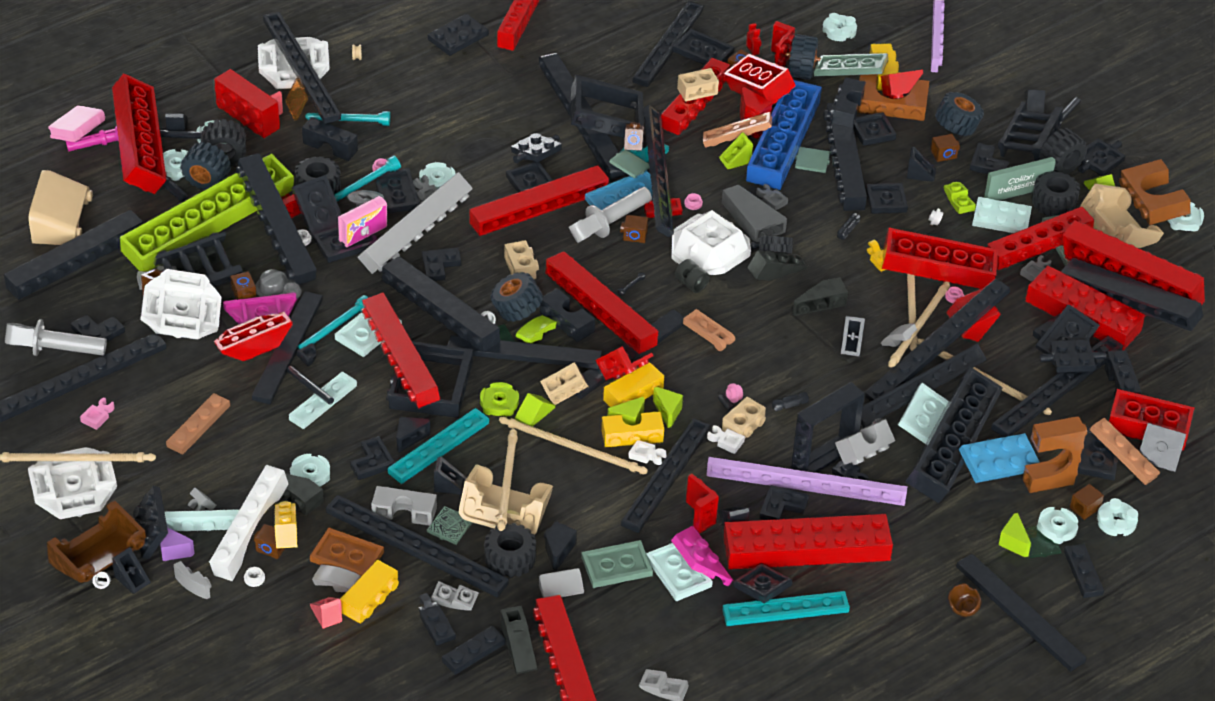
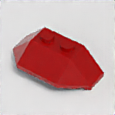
(254, 336)

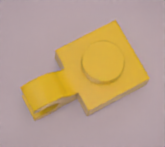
(876, 254)

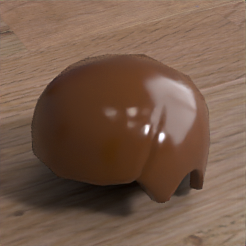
(964, 600)

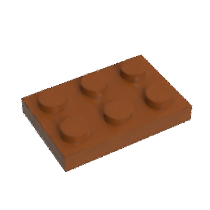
(346, 552)

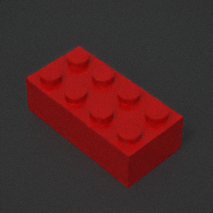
(760, 77)
(247, 103)
(1134, 411)

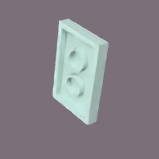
(1001, 215)
(358, 336)
(923, 413)
(676, 572)

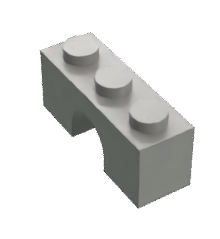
(856, 446)
(389, 500)

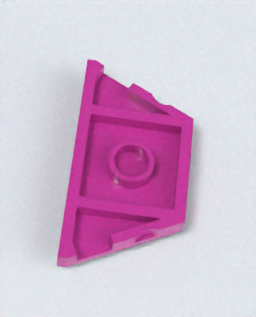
(250, 308)
(699, 555)

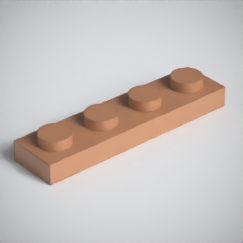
(732, 131)
(198, 423)
(1124, 451)

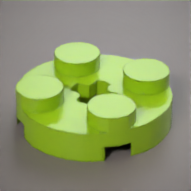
(490, 402)

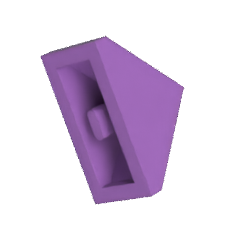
(176, 546)

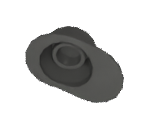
(271, 283)

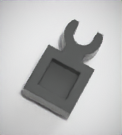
(425, 190)
(772, 198)
(1033, 268)

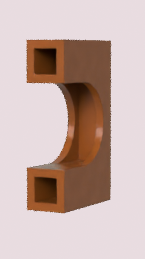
(909, 107)
(1154, 207)
(1063, 469)

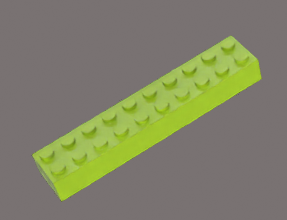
(198, 217)

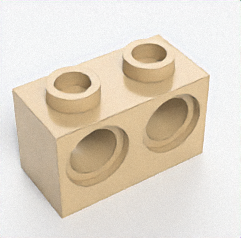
(698, 84)
(520, 258)
(564, 383)
(745, 417)

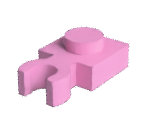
(96, 416)

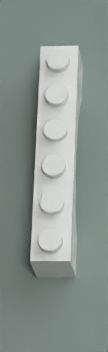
(231, 550)

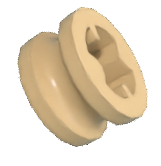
(356, 52)

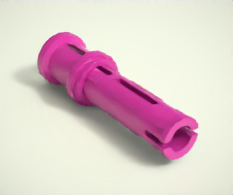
(102, 137)

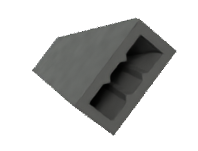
(753, 214)

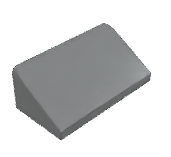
(561, 583)

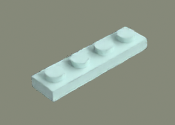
(315, 406)
(200, 520)

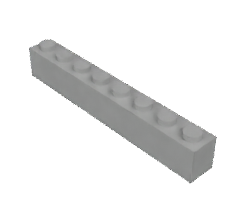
(415, 222)

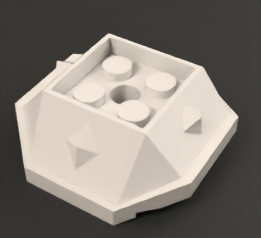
(277, 69)
(710, 243)
(181, 305)
(72, 486)

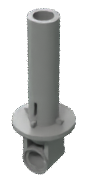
(598, 220)
(38, 337)

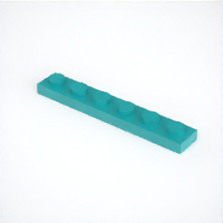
(438, 445)
(786, 608)

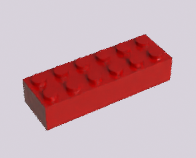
(939, 258)
(1055, 290)

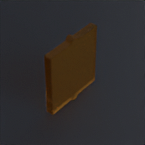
(296, 99)

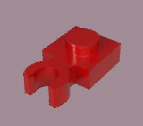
(753, 40)

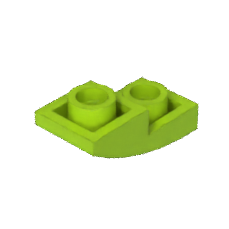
(958, 197)
(535, 328)

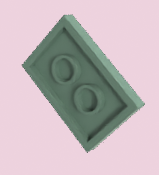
(616, 564)

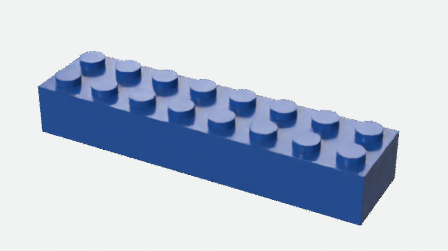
(782, 141)

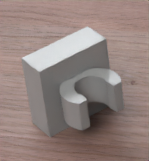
(201, 500)

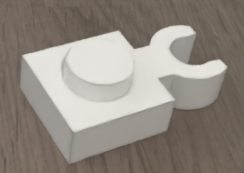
(727, 440)
(645, 451)

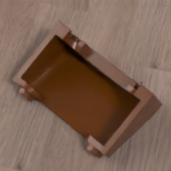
(96, 547)

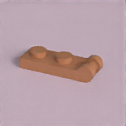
(709, 329)

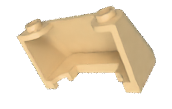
(57, 209)
(1109, 210)
(482, 501)

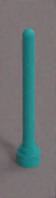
(383, 118)
(391, 165)
(334, 324)

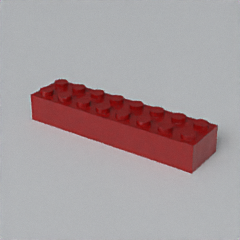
(139, 134)
(1127, 260)
(807, 541)

